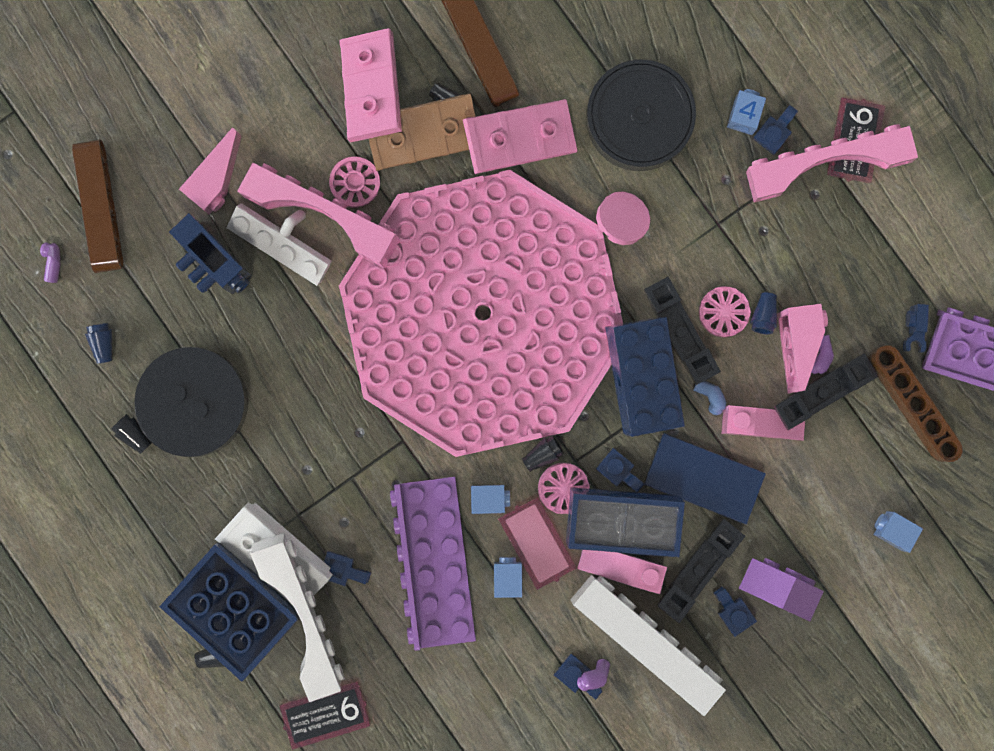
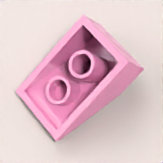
(800, 338)

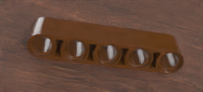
(481, 50)
(98, 206)
(927, 409)

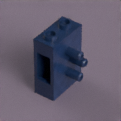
(210, 255)

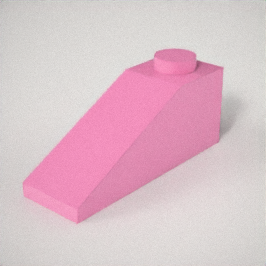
(212, 178)
(758, 423)
(624, 569)

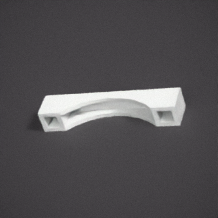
(278, 568)

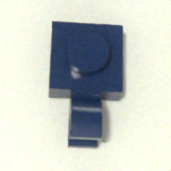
(774, 131)
(917, 322)
(616, 469)
(343, 569)
(735, 614)
(570, 671)

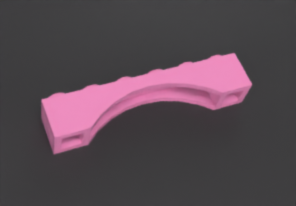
(884, 150)
(272, 191)

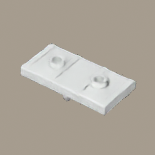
(254, 525)

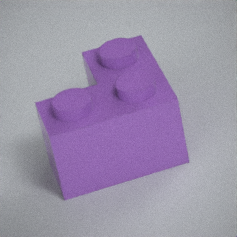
(783, 589)

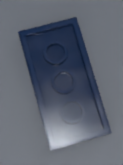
(704, 478)

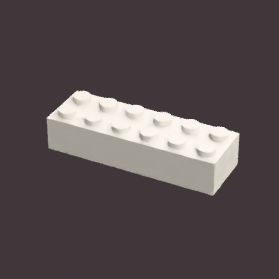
(652, 648)

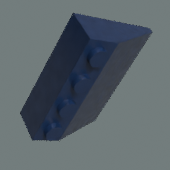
(230, 611)

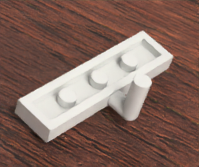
(279, 243)

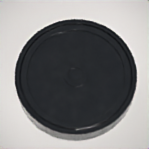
(640, 115)
(191, 402)

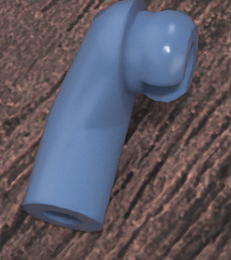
(715, 396)

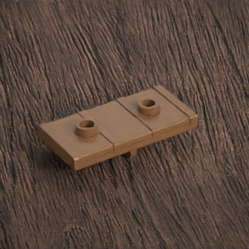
(426, 133)

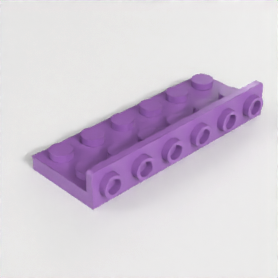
(962, 349)
(433, 563)

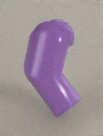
(53, 263)
(824, 357)
(595, 678)

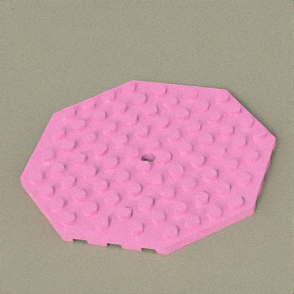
(497, 378)

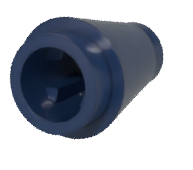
(765, 314)
(100, 342)

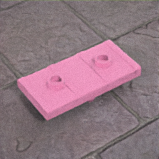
(370, 85)
(520, 136)

